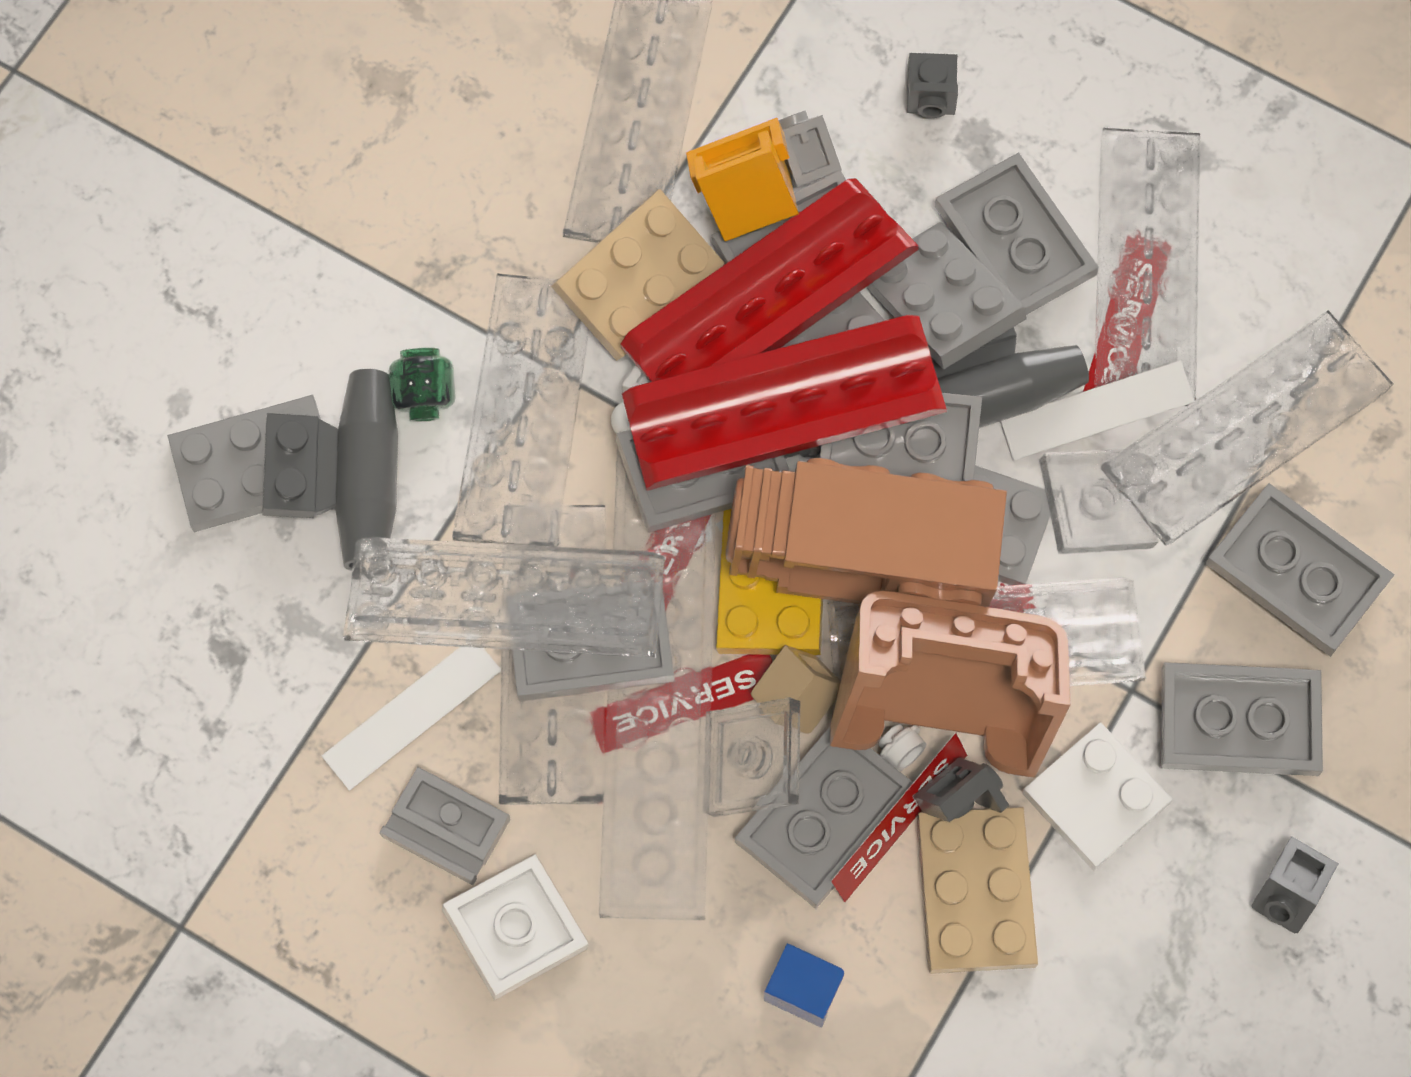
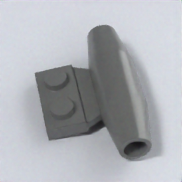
(1011, 380)
(345, 468)

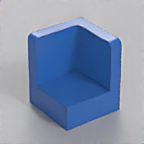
(803, 985)

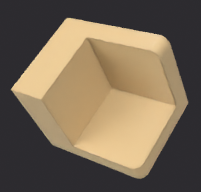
(801, 678)

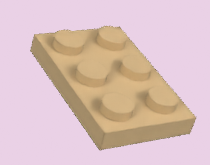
(636, 271)
(977, 892)

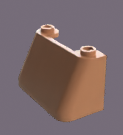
(955, 672)

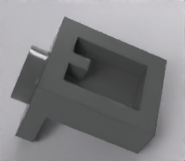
(932, 84)
(956, 789)
(1294, 885)

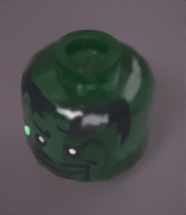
(422, 383)

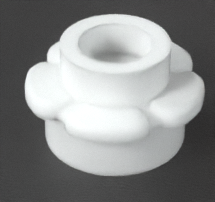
(902, 746)

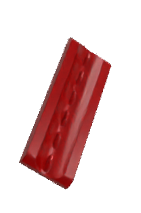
(774, 286)
(783, 401)

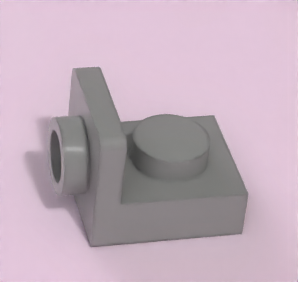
(809, 148)

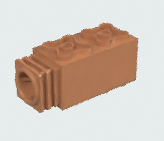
(864, 531)

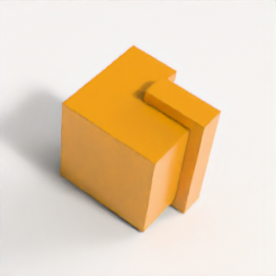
(745, 179)

